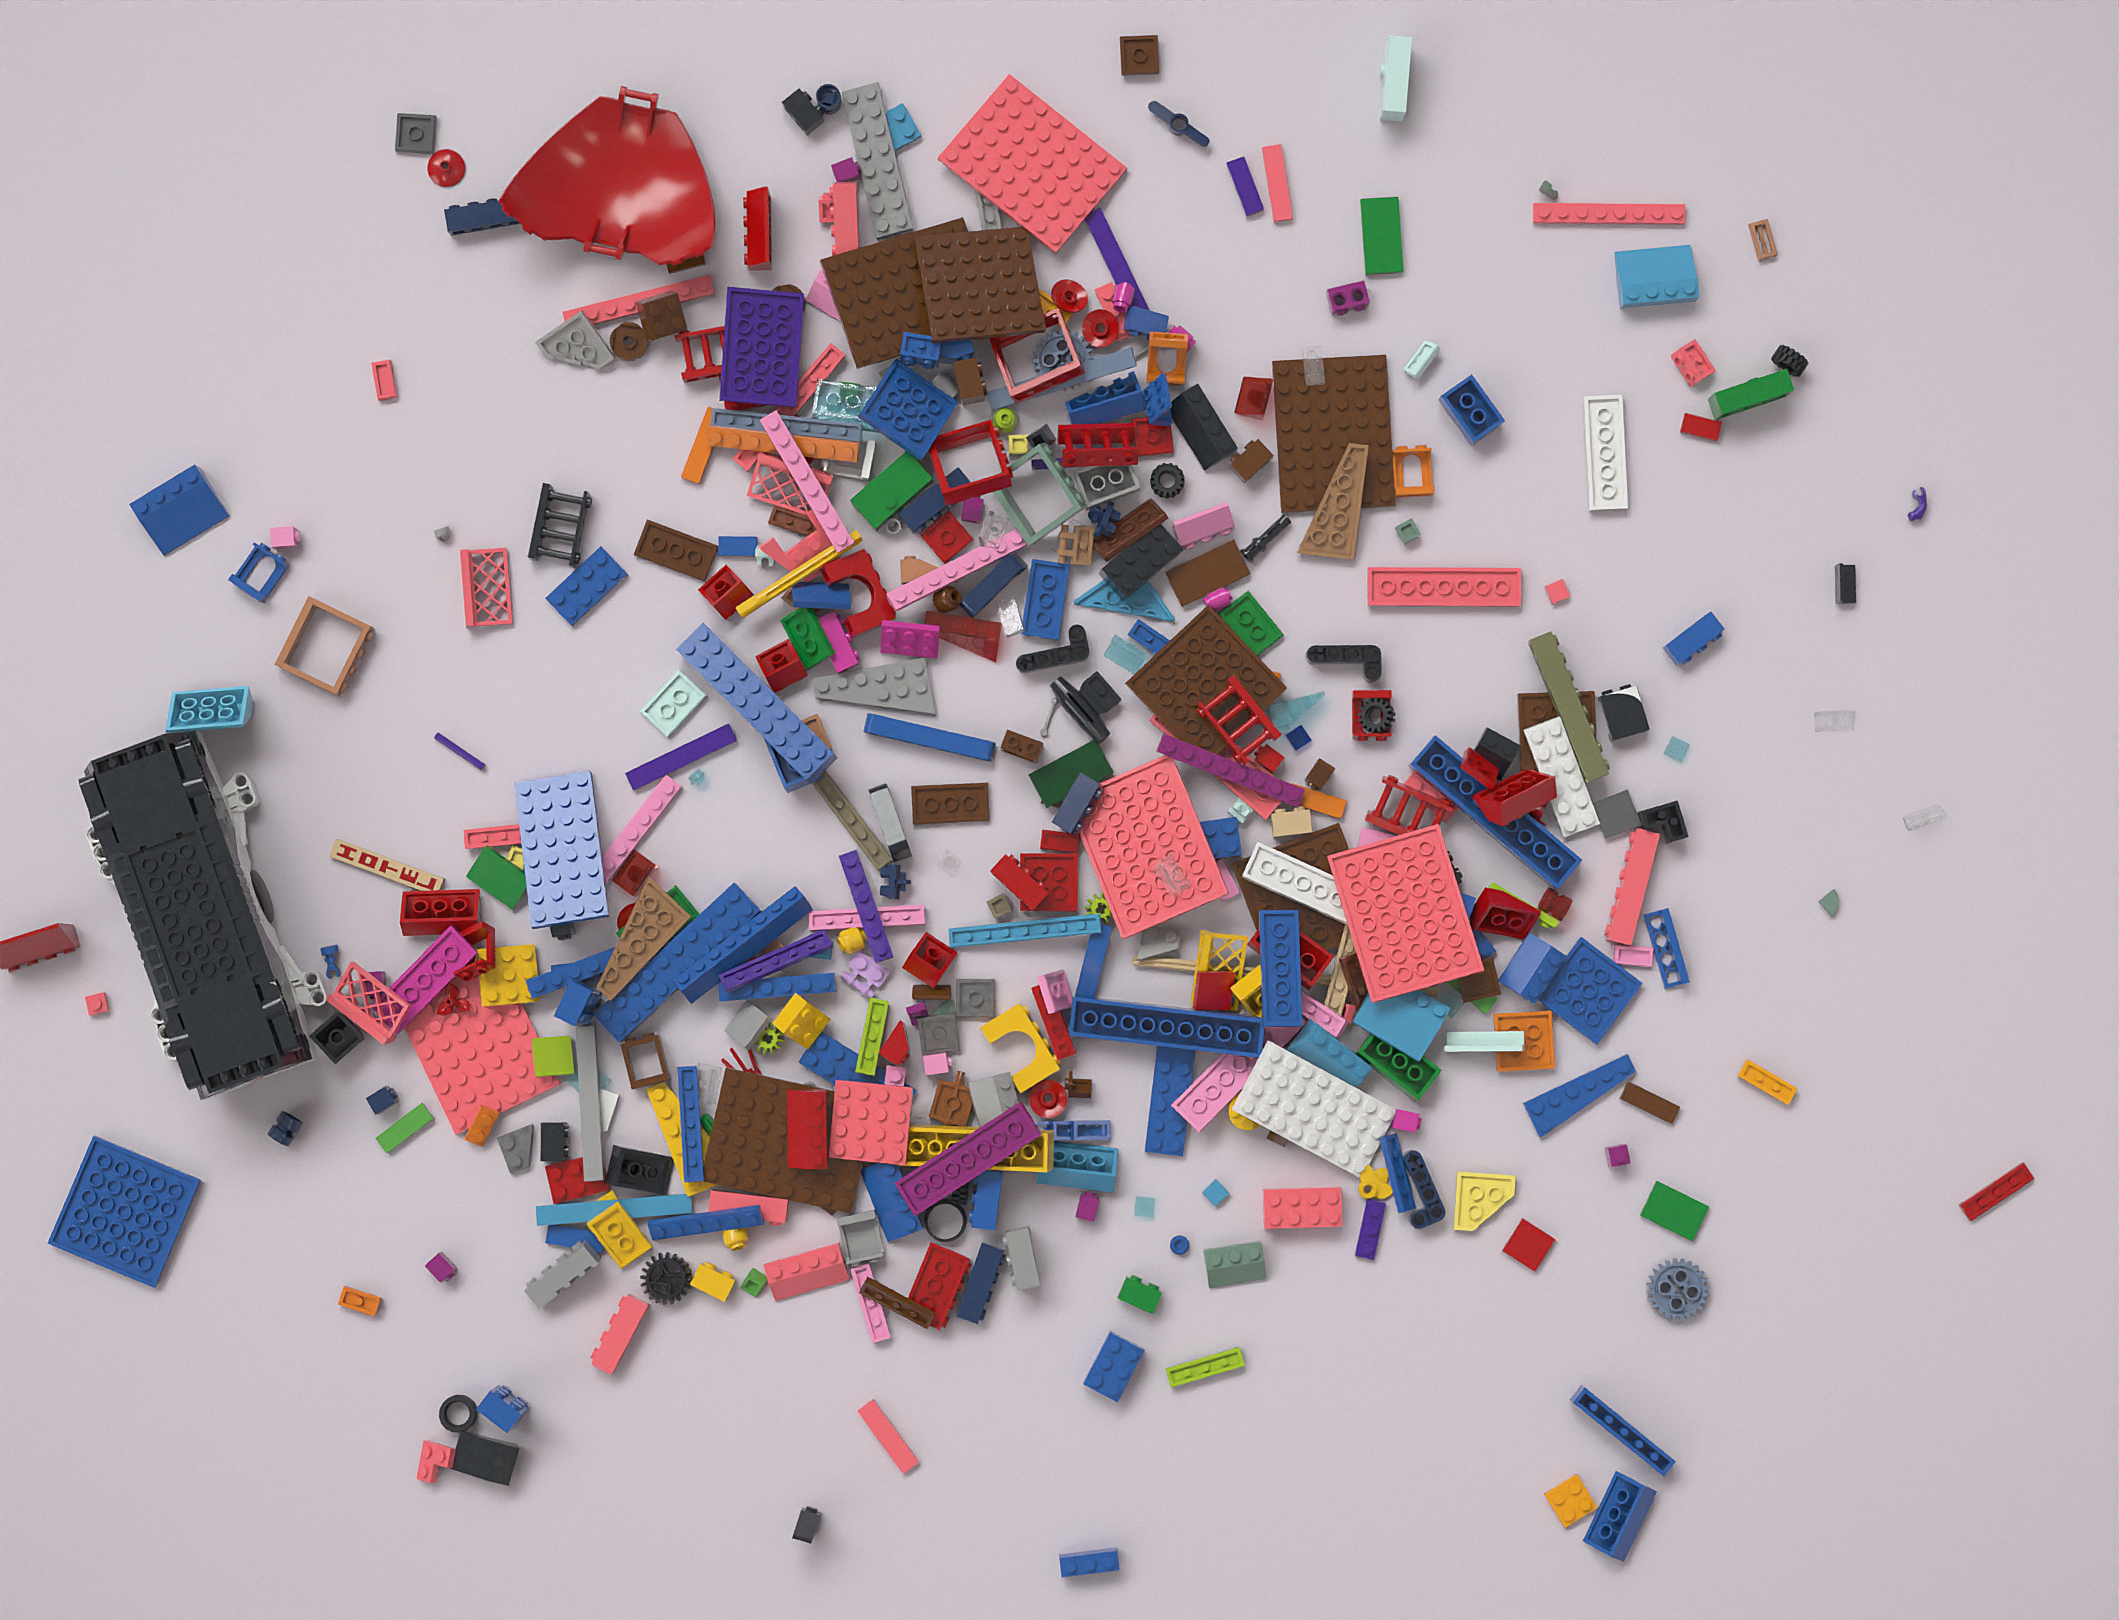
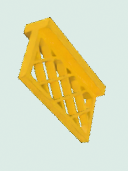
(1204, 956)

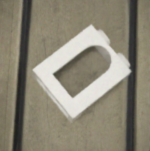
(864, 474)

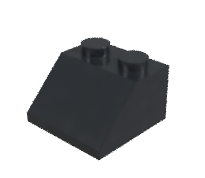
(1497, 750)
(337, 1036)

